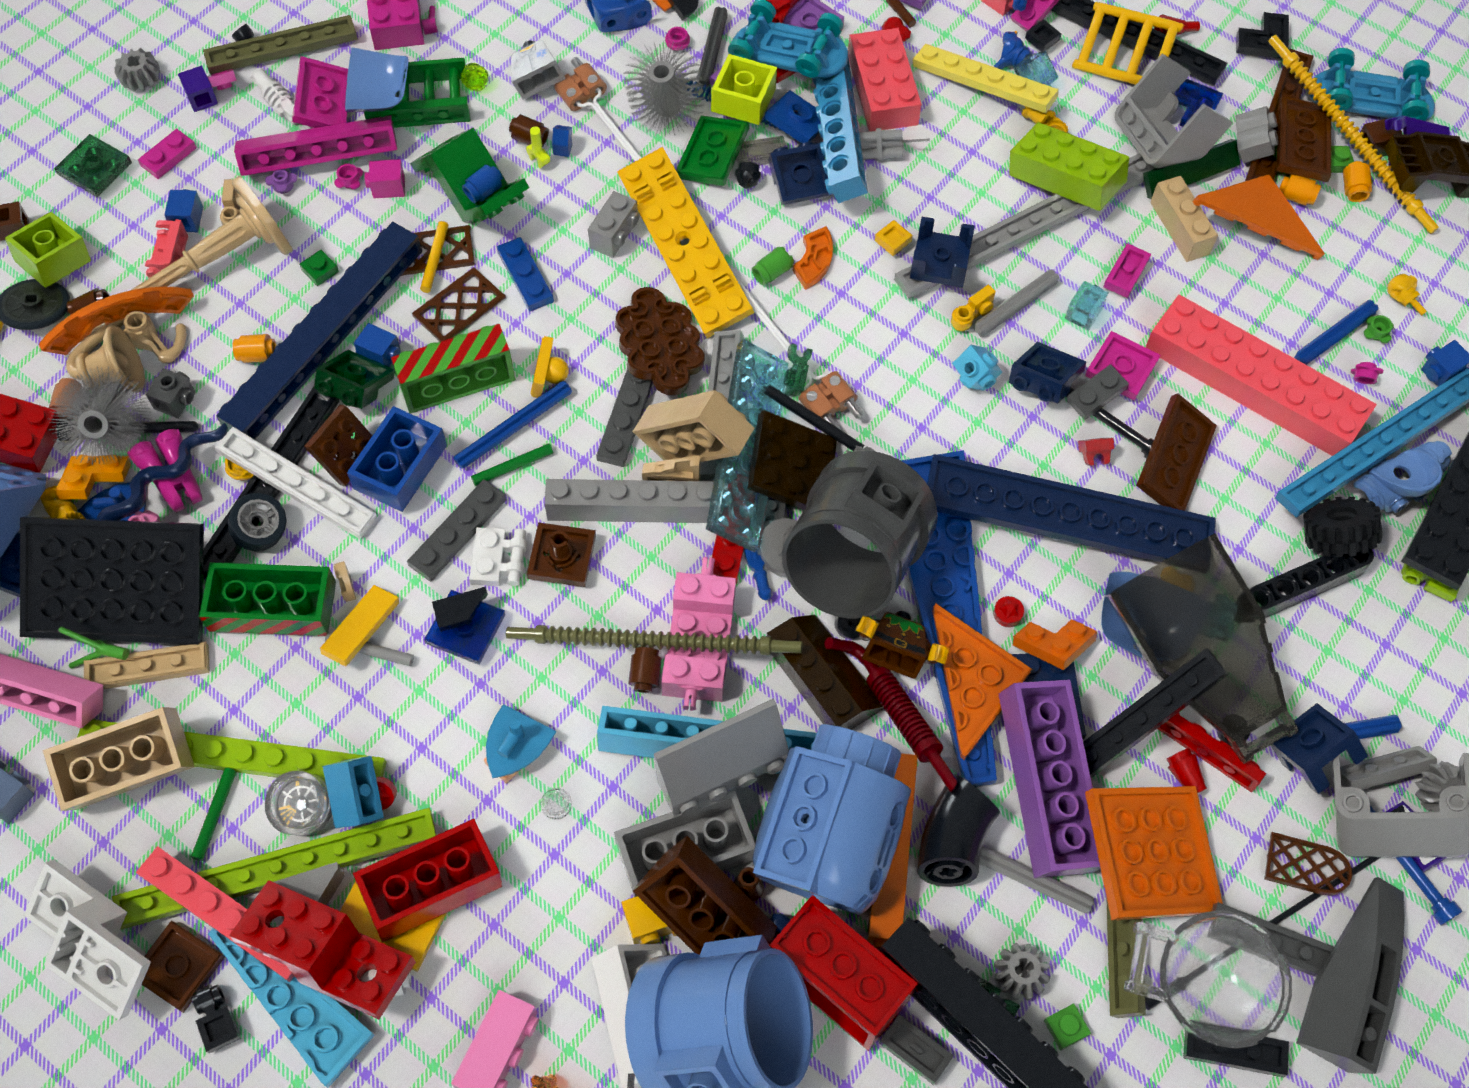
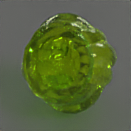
(474, 77)

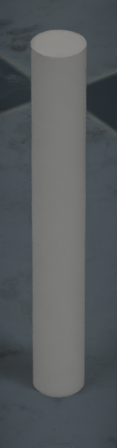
(384, 653)

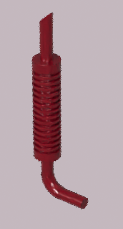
(900, 710)

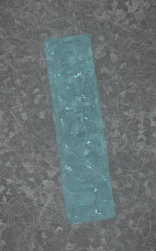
(734, 509)

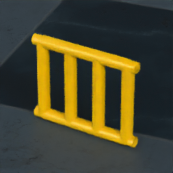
(1124, 16)

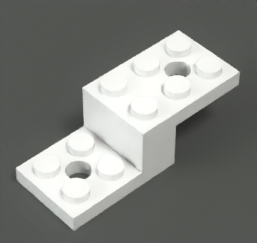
(86, 939)

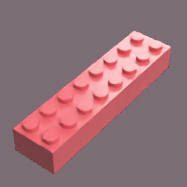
(1259, 376)

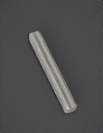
(1016, 302)
(1046, 885)

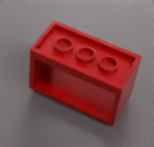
(845, 972)

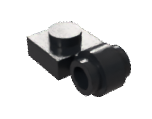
(218, 1026)

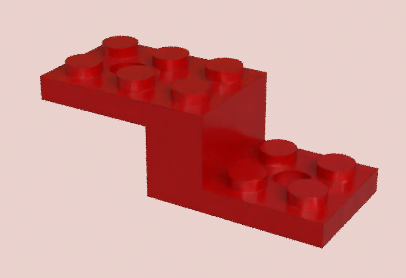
(323, 949)

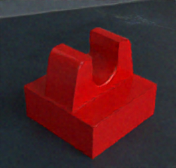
(1096, 446)

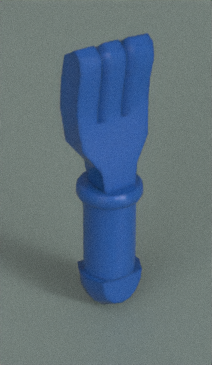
(756, 564)

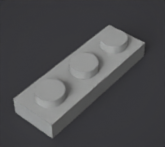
(1387, 768)

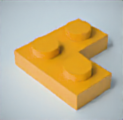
(80, 476)

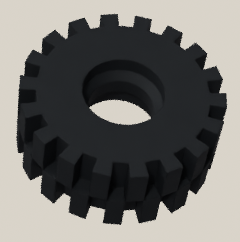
(1343, 526)

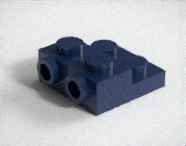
(798, 173)
(1046, 372)

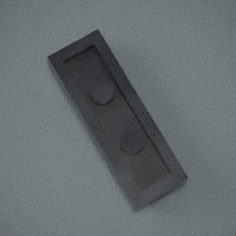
(1267, 1057)

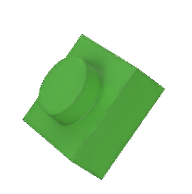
(1067, 1027)

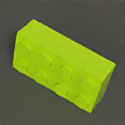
(1069, 166)

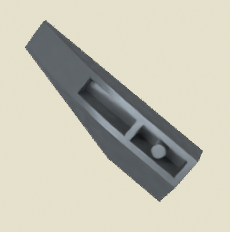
(1358, 985)

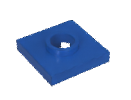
(799, 126)

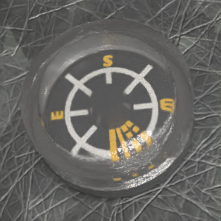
(298, 803)

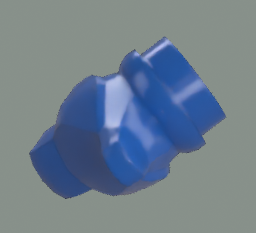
(1013, 51)

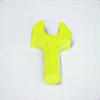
(535, 149)

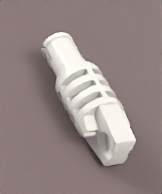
(274, 94)

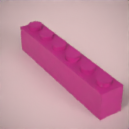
(315, 145)

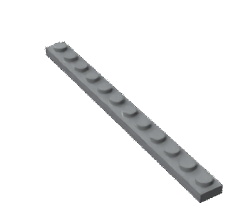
(1022, 227)

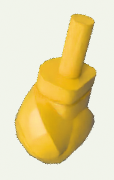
(1403, 290)

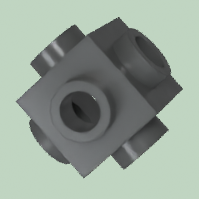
(171, 392)

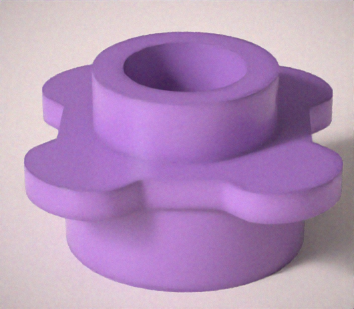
(281, 181)

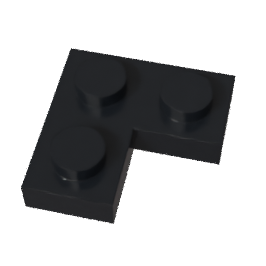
(1256, 41)

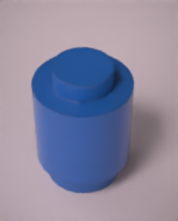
(482, 183)

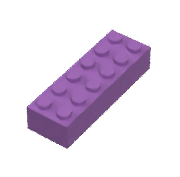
(1050, 776)

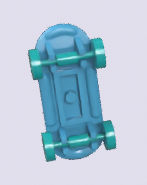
(789, 46)
(1377, 93)

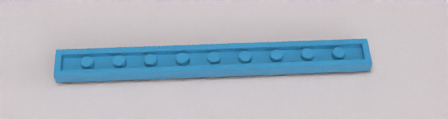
(1375, 445)

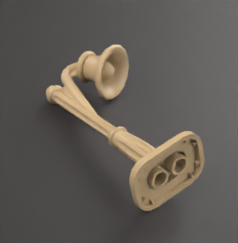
(117, 348)

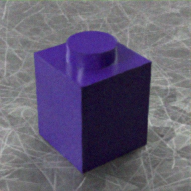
(198, 88)

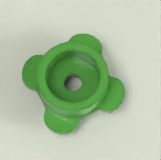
(1379, 328)

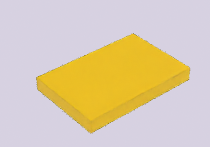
(413, 942)

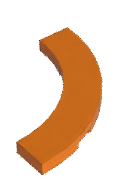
(111, 309)

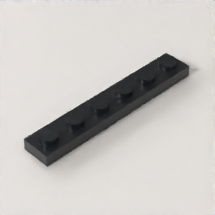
(1153, 710)

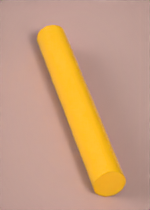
(434, 256)

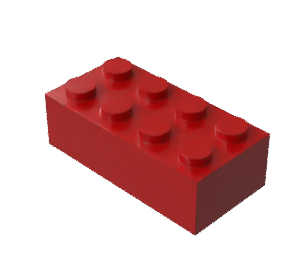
(26, 433)
(428, 880)

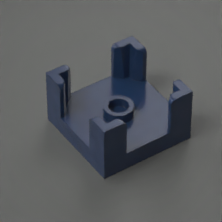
(941, 256)
(1317, 743)

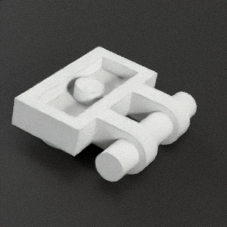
(488, 557)

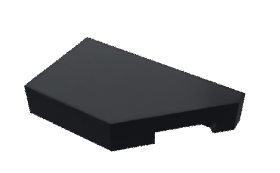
(458, 609)

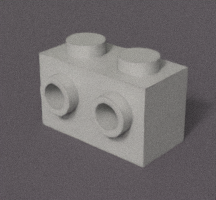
(613, 224)

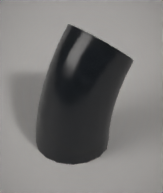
(955, 835)

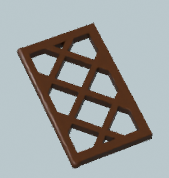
(447, 260)
(458, 286)

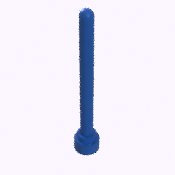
(1443, 907)

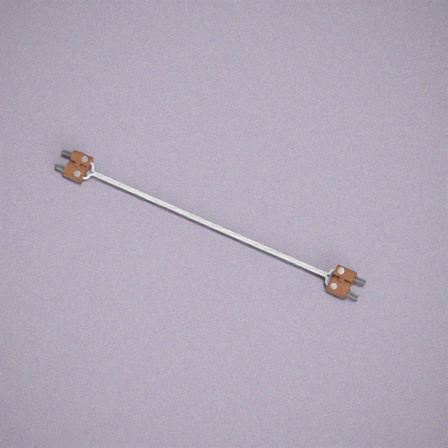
(822, 399)

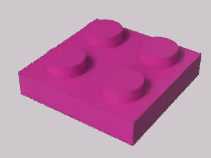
(1128, 358)

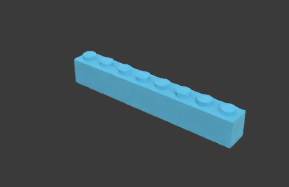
(649, 732)

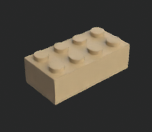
(694, 427)
(118, 758)

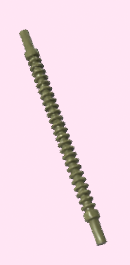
(765, 644)

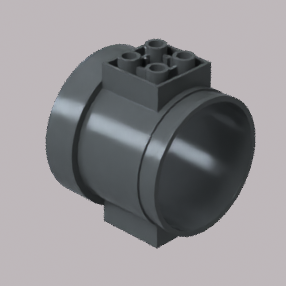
(884, 504)

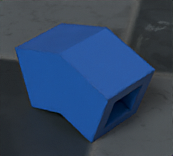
(562, 140)

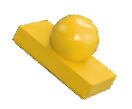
(549, 368)

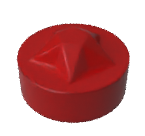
(1008, 611)
(386, 791)

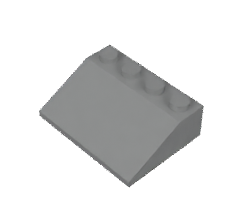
(722, 758)

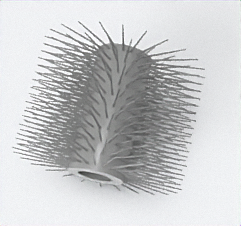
(664, 88)
(99, 415)

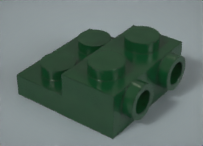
(352, 379)

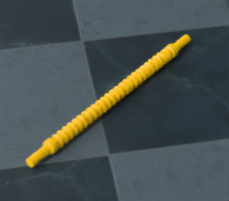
(1291, 60)

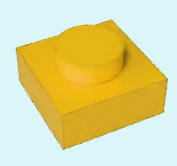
(893, 237)

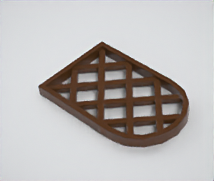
(1316, 847)

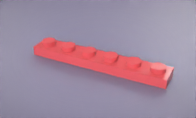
(201, 900)

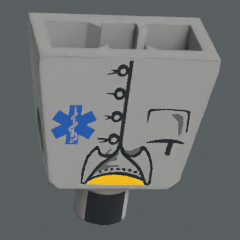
(534, 69)

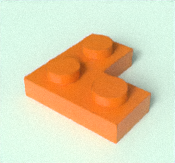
(1057, 648)

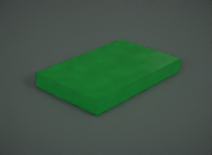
(712, 150)

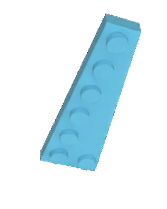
(312, 1021)

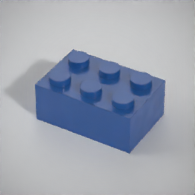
(397, 458)

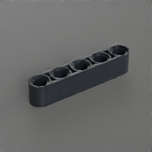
(1316, 573)

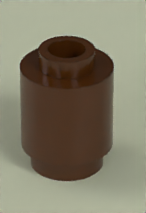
(521, 127)
(645, 669)

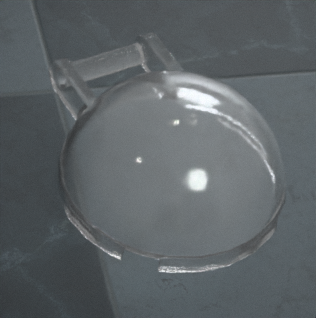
(1217, 977)

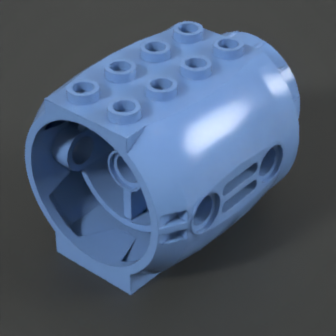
(833, 820)

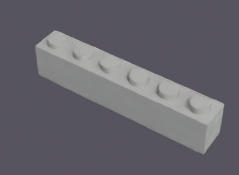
(627, 500)

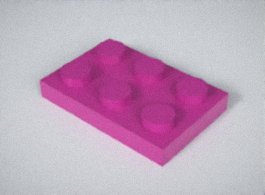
(320, 94)

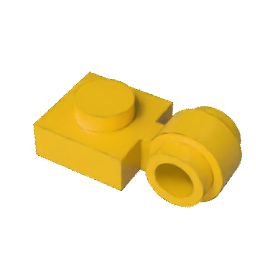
(977, 305)

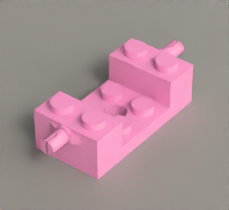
(699, 606)

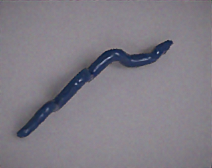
(152, 473)

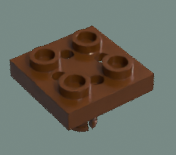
(334, 446)
(564, 546)

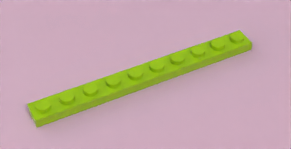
(254, 756)
(253, 873)

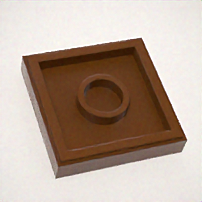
(179, 966)

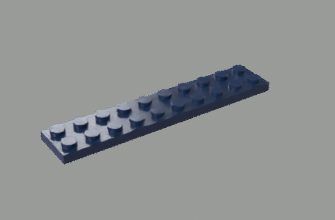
(1063, 510)

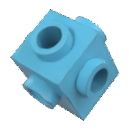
(977, 368)

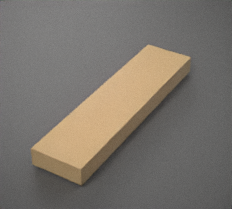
(149, 666)

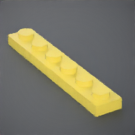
(985, 78)

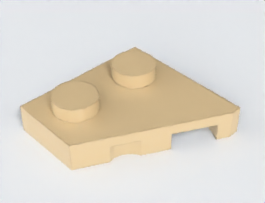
(673, 470)

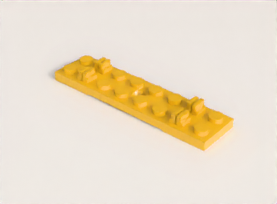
(697, 266)

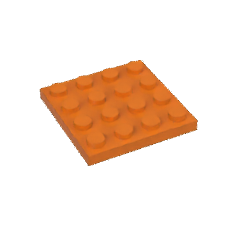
(1153, 851)

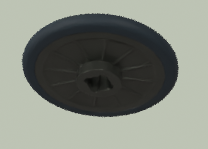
(32, 306)

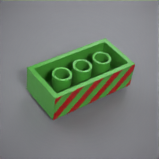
(454, 368)

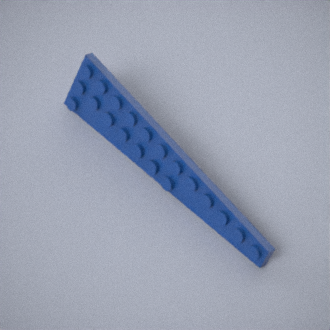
(949, 578)

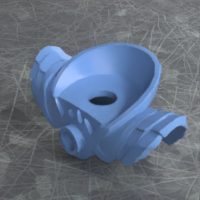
(1425, 470)

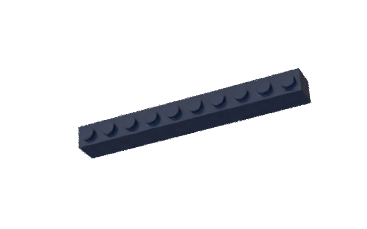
(320, 331)

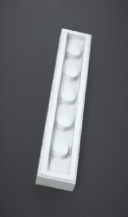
(296, 482)

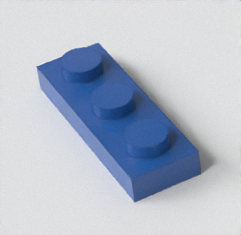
(525, 274)

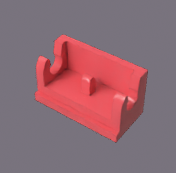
(168, 246)

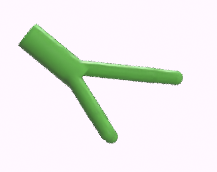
(101, 647)

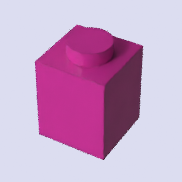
(386, 178)

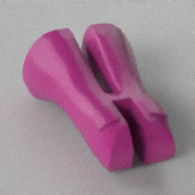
(145, 455)

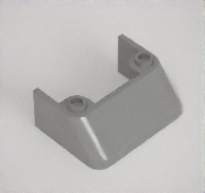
(1147, 112)
(1402, 833)

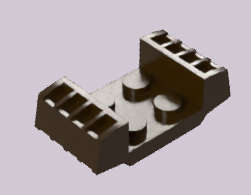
(1429, 157)

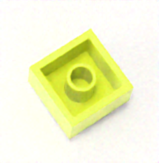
(743, 89)

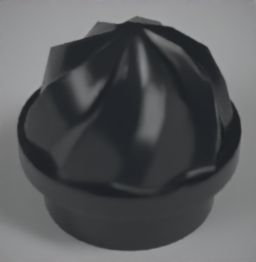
(748, 174)

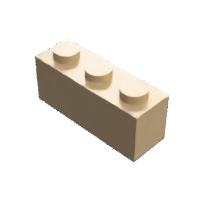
(1183, 219)

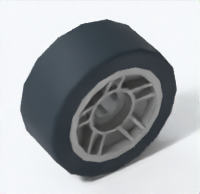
(269, 513)

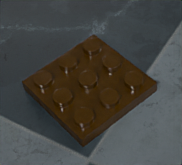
(787, 459)

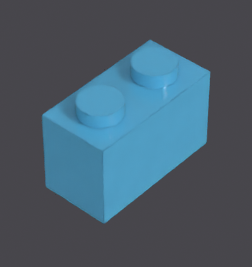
(353, 792)

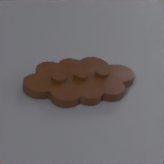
(659, 341)

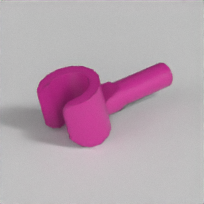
(429, 25)

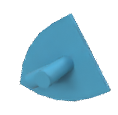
(514, 742)

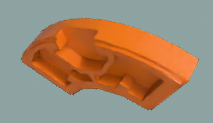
(816, 258)

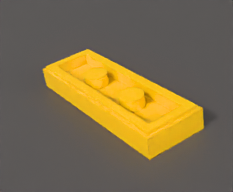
(359, 625)

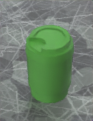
(772, 265)

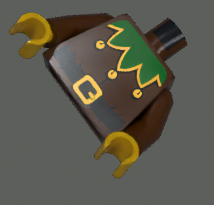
(899, 644)

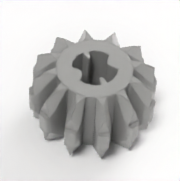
(137, 69)
(1434, 782)
(1034, 978)

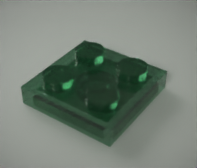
(93, 165)

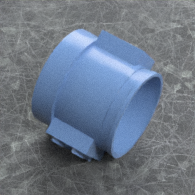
(720, 1018)

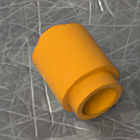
(1357, 181)
(1300, 189)
(253, 348)

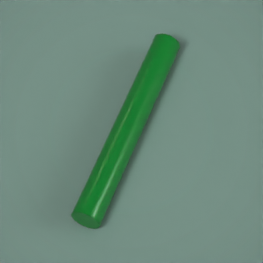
(512, 464)
(213, 814)

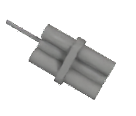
(883, 144)

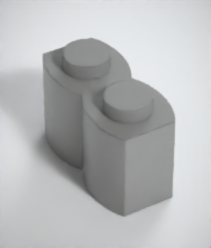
(1256, 134)

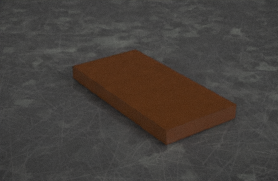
(1303, 139)
(1176, 454)

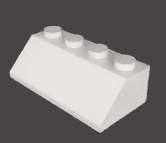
(614, 977)

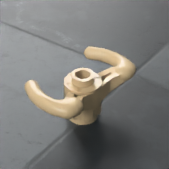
(145, 336)

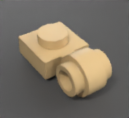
(229, 200)

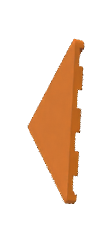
(1264, 210)
(974, 677)

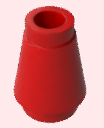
(1186, 769)

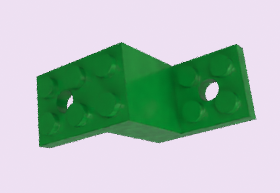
(456, 161)

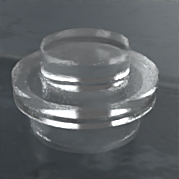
(556, 803)

